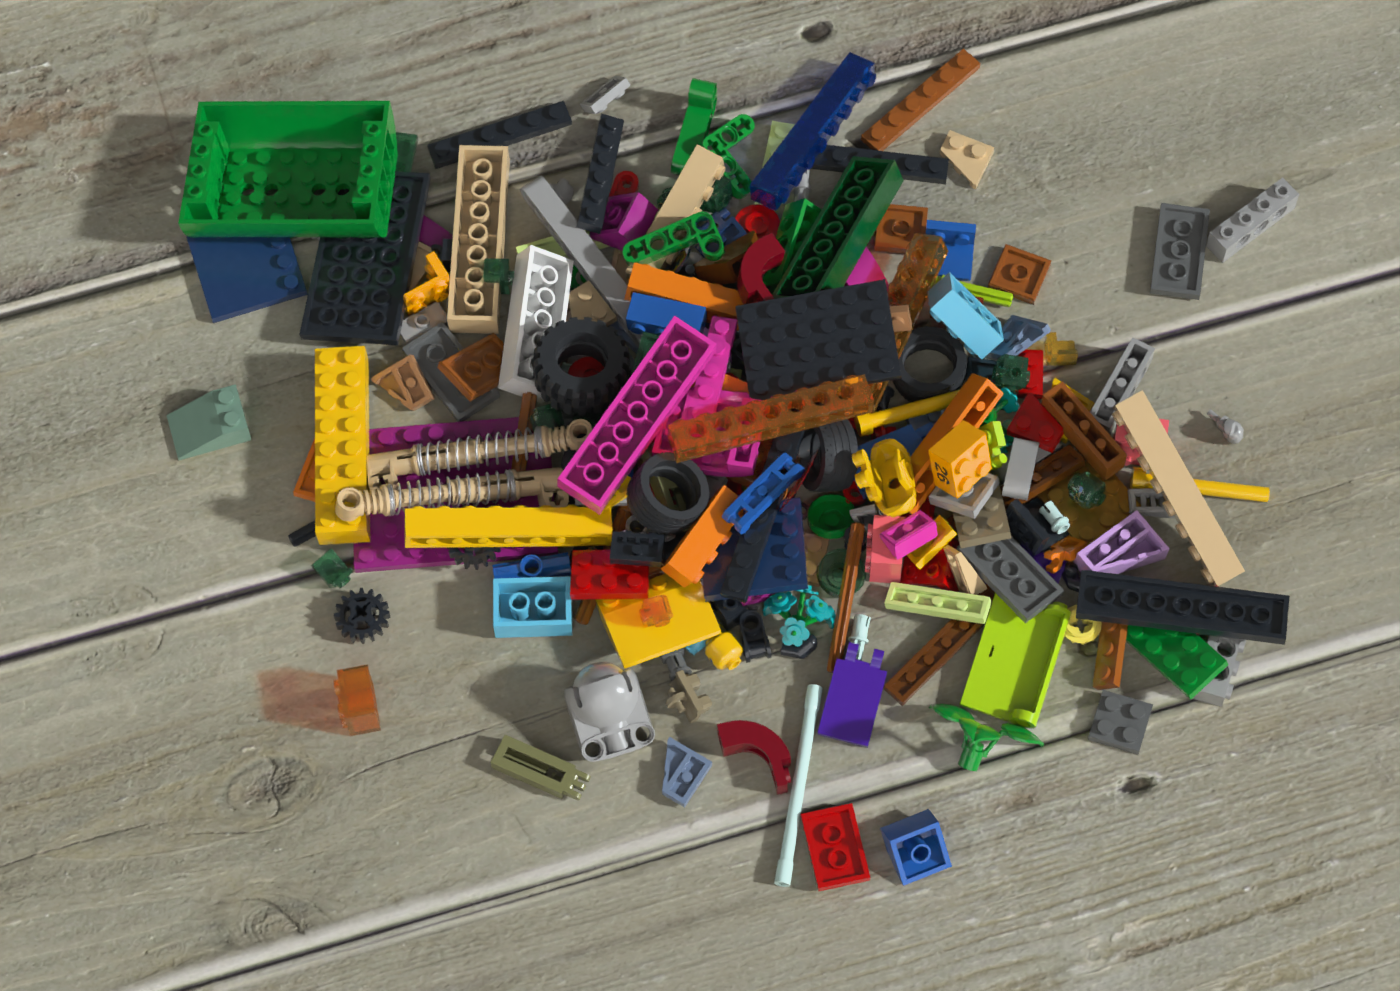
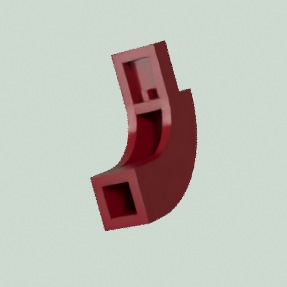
(758, 259)
(754, 738)

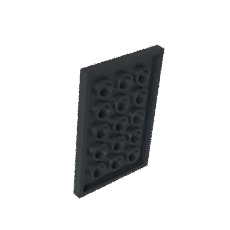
(818, 339)

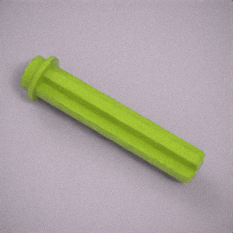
(990, 295)

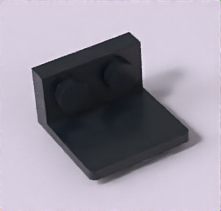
(1031, 526)
(637, 549)

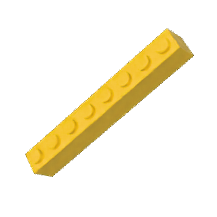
(506, 527)

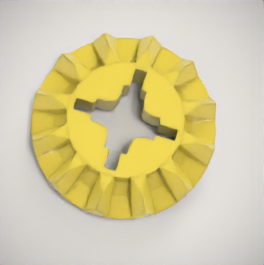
(1090, 632)

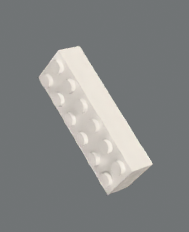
(536, 303)

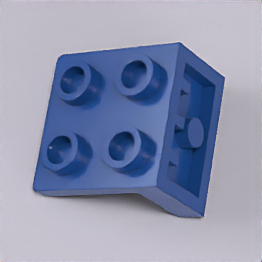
(960, 243)

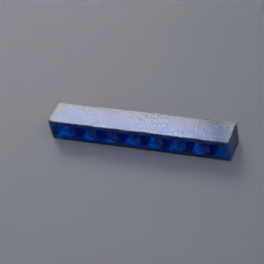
(812, 131)

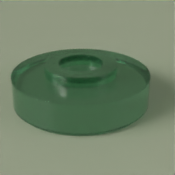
(831, 569)

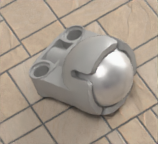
(607, 710)

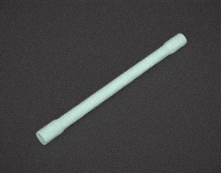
(785, 863)

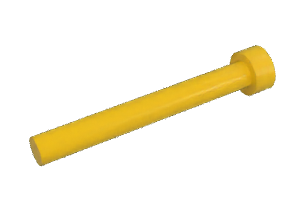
(865, 423)
(1140, 479)

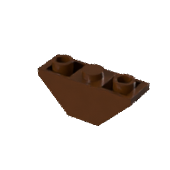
(727, 268)

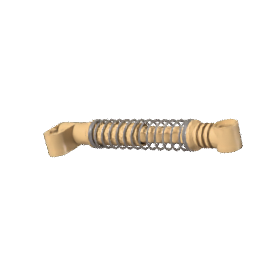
(428, 458)
(456, 491)

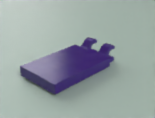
(853, 698)

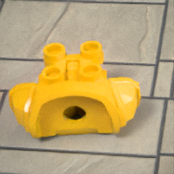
(887, 462)

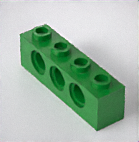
(793, 229)

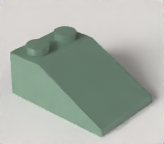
(209, 423)

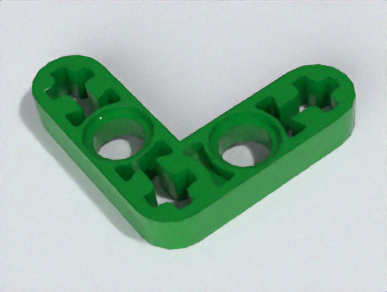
(721, 148)

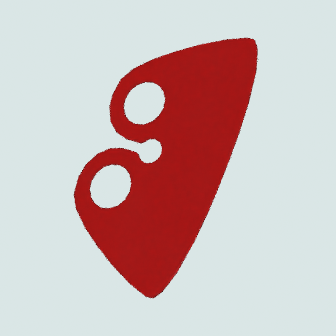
(799, 482)

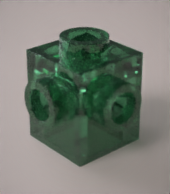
(720, 197)
(1011, 372)

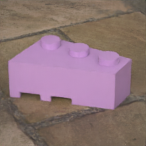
(1123, 548)

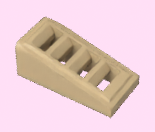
(964, 574)

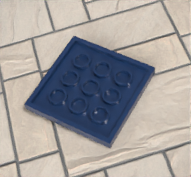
(245, 273)
(782, 561)

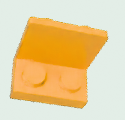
(434, 290)

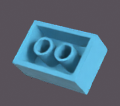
(964, 316)
(532, 607)

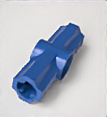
(548, 566)

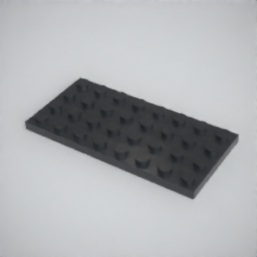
(363, 279)

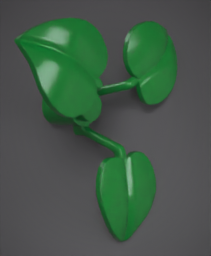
(976, 732)

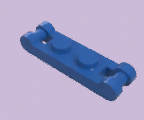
(763, 492)

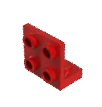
(935, 572)

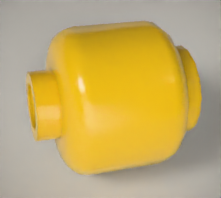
(724, 651)

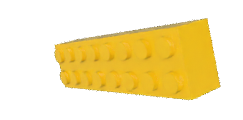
(340, 440)

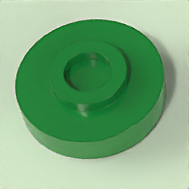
(830, 516)

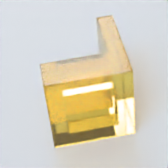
(1059, 351)

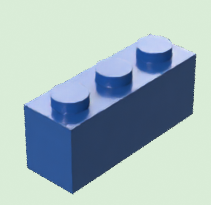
(654, 313)

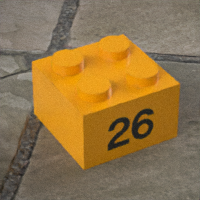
(960, 459)

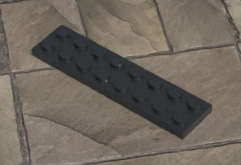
(1183, 607)

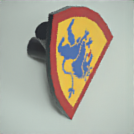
(677, 266)

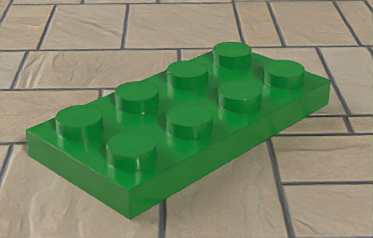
(1178, 656)

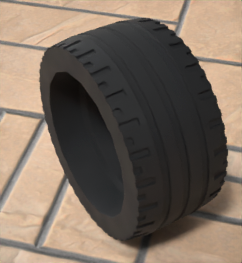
(937, 340)
(833, 463)
(654, 514)

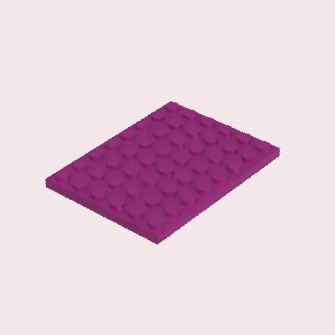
(387, 533)

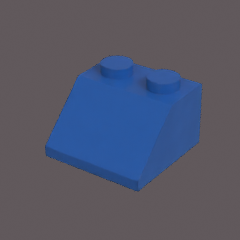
(916, 846)

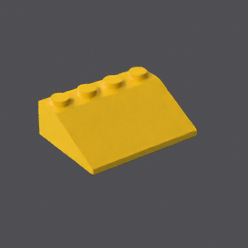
(636, 643)

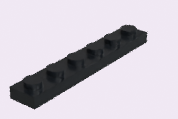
(502, 132)
(910, 166)
(600, 173)

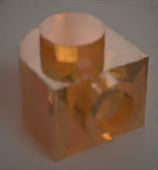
(656, 611)

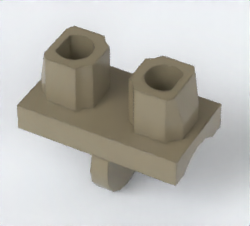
(684, 697)

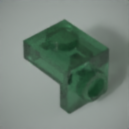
(498, 272)
(332, 569)

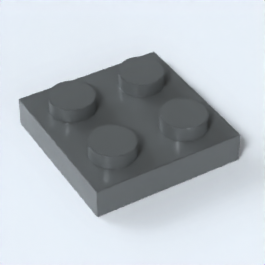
(1120, 722)

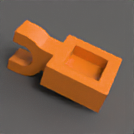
(1063, 550)

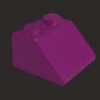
(625, 220)

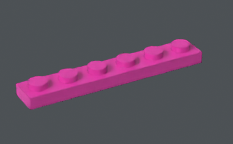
(711, 379)

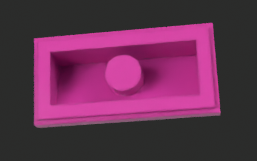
(909, 534)

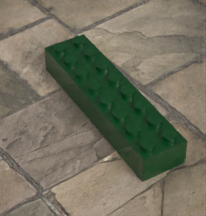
(842, 227)

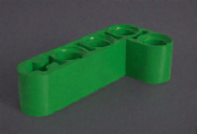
(697, 121)
(672, 245)

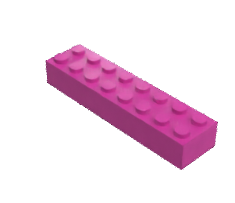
(636, 415)

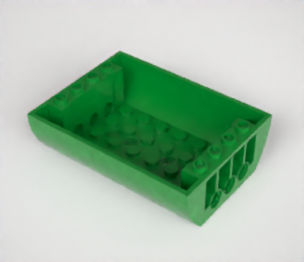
(296, 152)

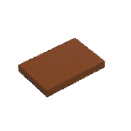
(475, 367)

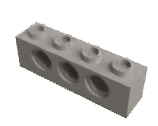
(1252, 220)
(1122, 382)
(1220, 689)

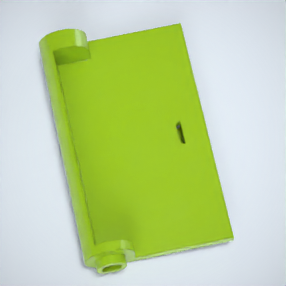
(1023, 658)

